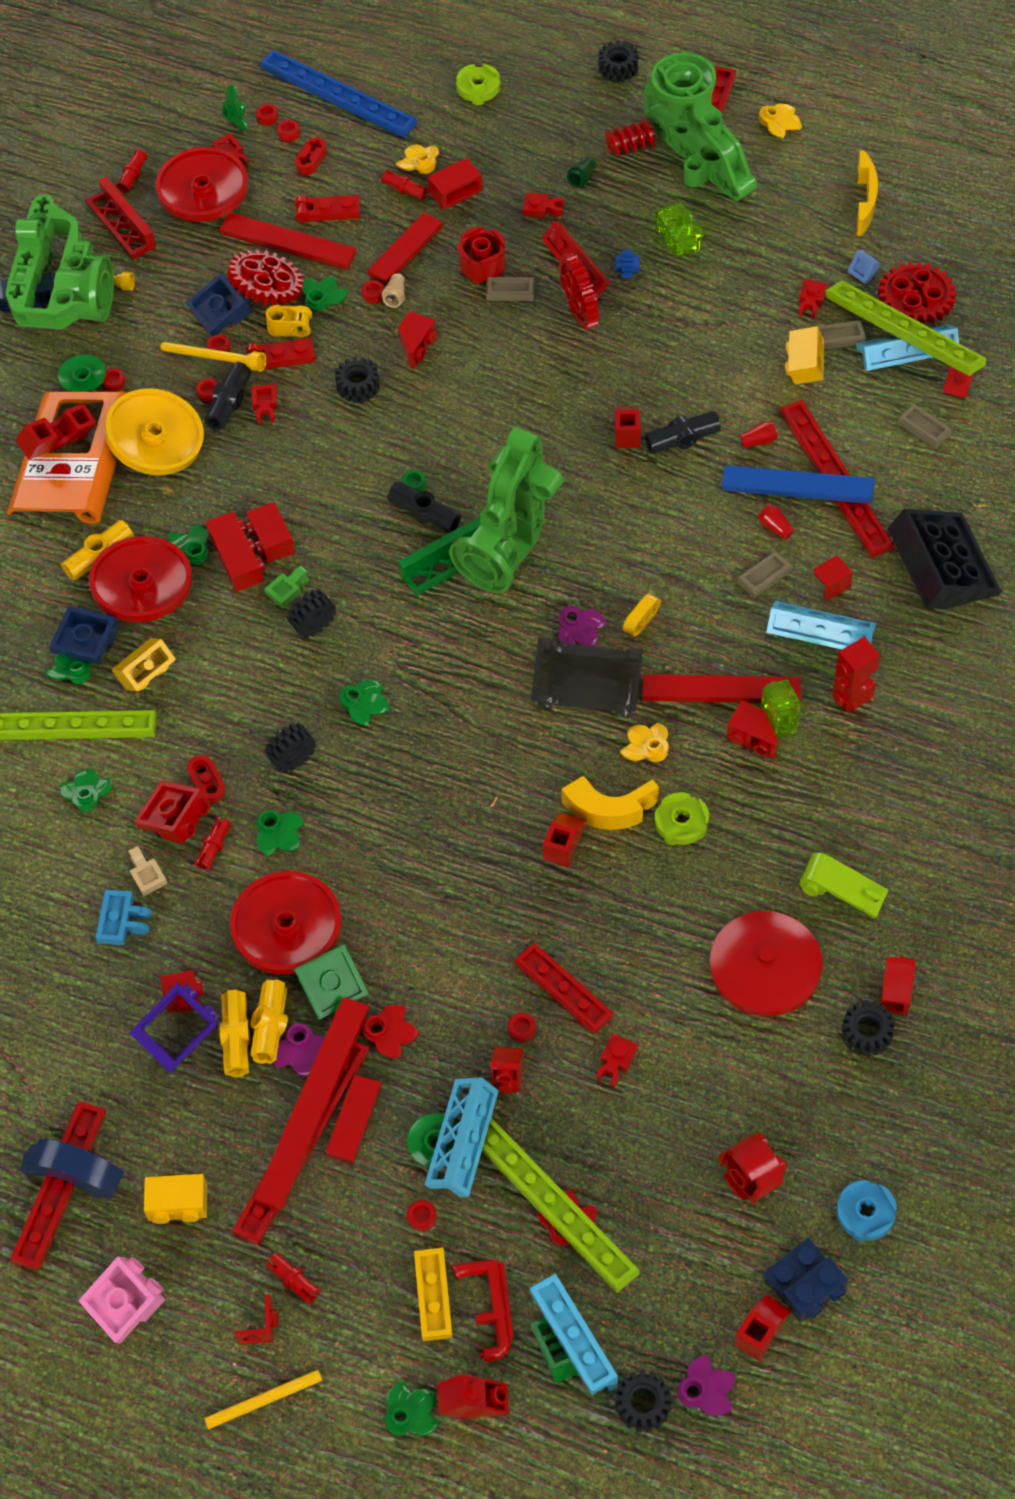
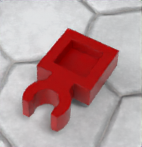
(231, 145)
(539, 204)
(811, 296)
(264, 401)
(617, 1056)

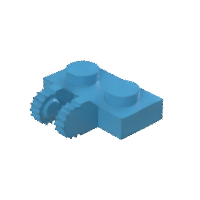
(115, 918)

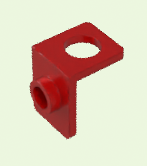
(957, 383)
(263, 1335)

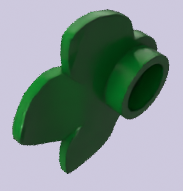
(234, 109)
(322, 293)
(192, 544)
(69, 668)
(367, 701)
(85, 789)
(281, 834)
(413, 1407)

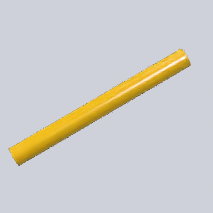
(263, 1399)

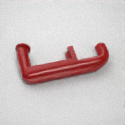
(500, 1312)

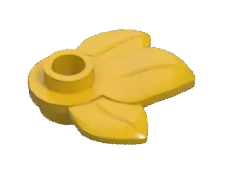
(779, 119)
(419, 158)
(646, 743)

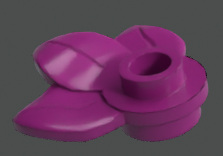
(582, 629)
(298, 1054)
(711, 1387)

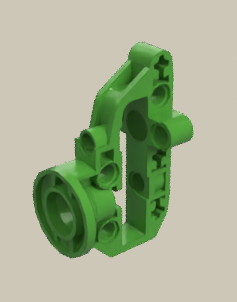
(684, 118)
(81, 283)
(512, 514)

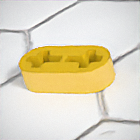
(641, 615)

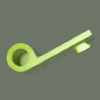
(829, 875)

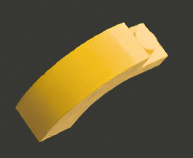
(608, 811)

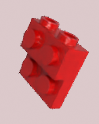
(173, 811)

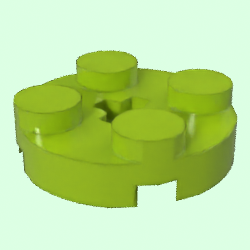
(478, 92)
(677, 832)

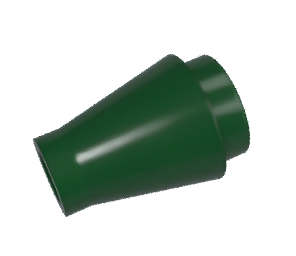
(580, 173)

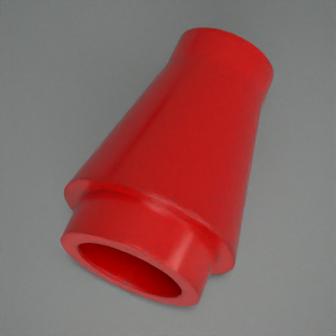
(760, 434)
(775, 521)

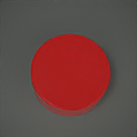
(267, 114)
(288, 130)
(372, 292)
(219, 342)
(114, 380)
(205, 390)
(522, 1027)
(421, 1215)

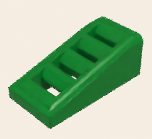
(560, 1365)

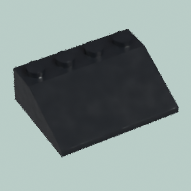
(942, 558)

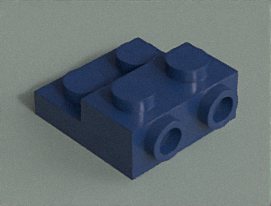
(219, 305)
(84, 634)
(806, 1280)

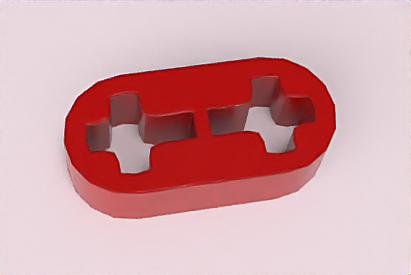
(307, 154)

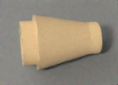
(393, 293)

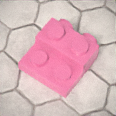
(122, 1298)

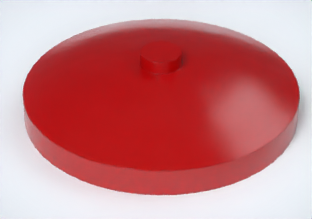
(202, 184)
(140, 579)
(285, 921)
(765, 963)

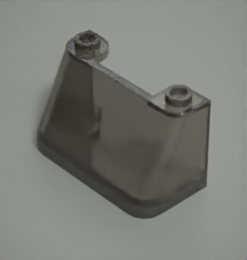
(587, 677)

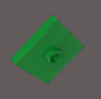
(329, 980)

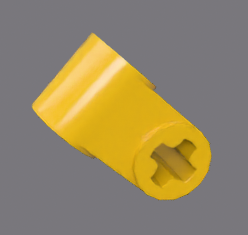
(287, 322)

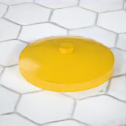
(154, 431)

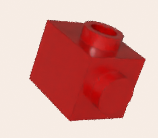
(181, 978)

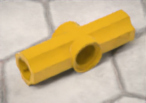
(82, 560)
(269, 1021)
(235, 1033)

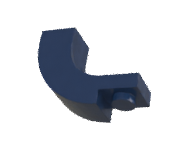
(72, 1165)

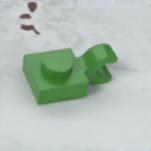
(285, 588)

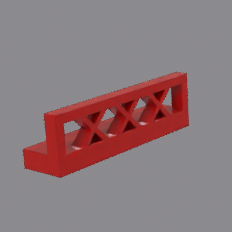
(127, 214)

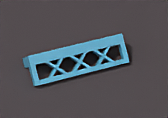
(894, 351)
(817, 626)
(468, 1136)
(574, 1335)

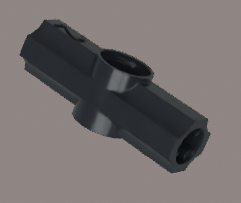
(227, 396)
(682, 432)
(424, 507)

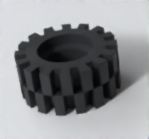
(618, 52)
(357, 390)
(311, 613)
(290, 747)
(872, 1013)
(639, 1419)

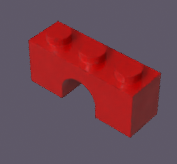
(43, 437)
(852, 679)

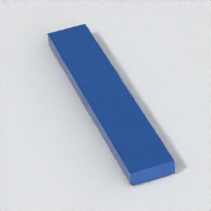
(798, 484)

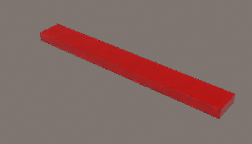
(826, 461)
(312, 1105)
(256, 1217)

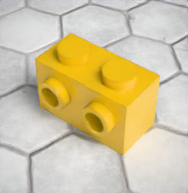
(805, 355)
(143, 665)
(175, 1198)

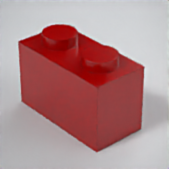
(455, 183)
(270, 533)

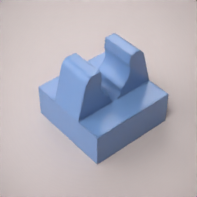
(863, 266)

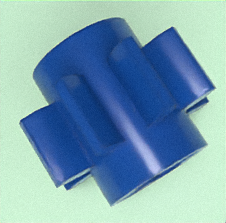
(627, 264)

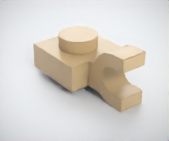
(146, 874)

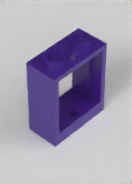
(154, 1047)

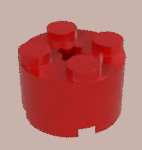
(481, 254)
(752, 1168)

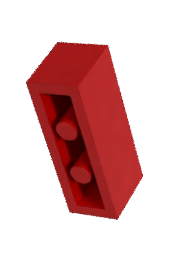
(235, 551)

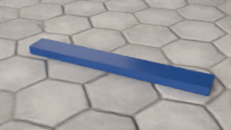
(339, 93)

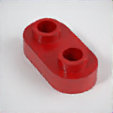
(207, 780)

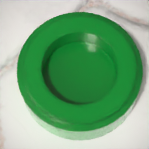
(415, 480)

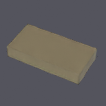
(510, 289)
(842, 334)
(924, 426)
(764, 574)

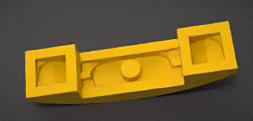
(866, 175)

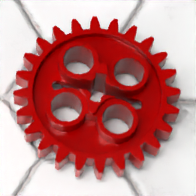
(265, 277)
(578, 290)
(918, 292)

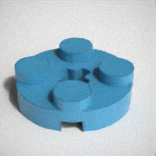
(859, 1225)

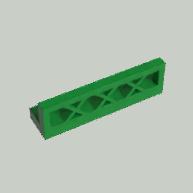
(424, 560)

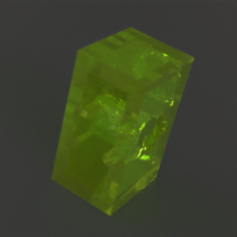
(679, 229)
(781, 707)

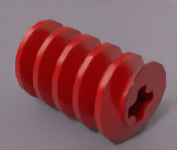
(630, 137)

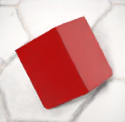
(834, 576)

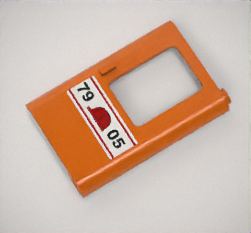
(68, 479)

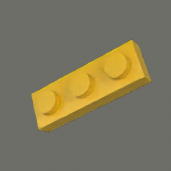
(433, 1294)

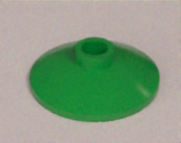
(82, 373)
(423, 1135)

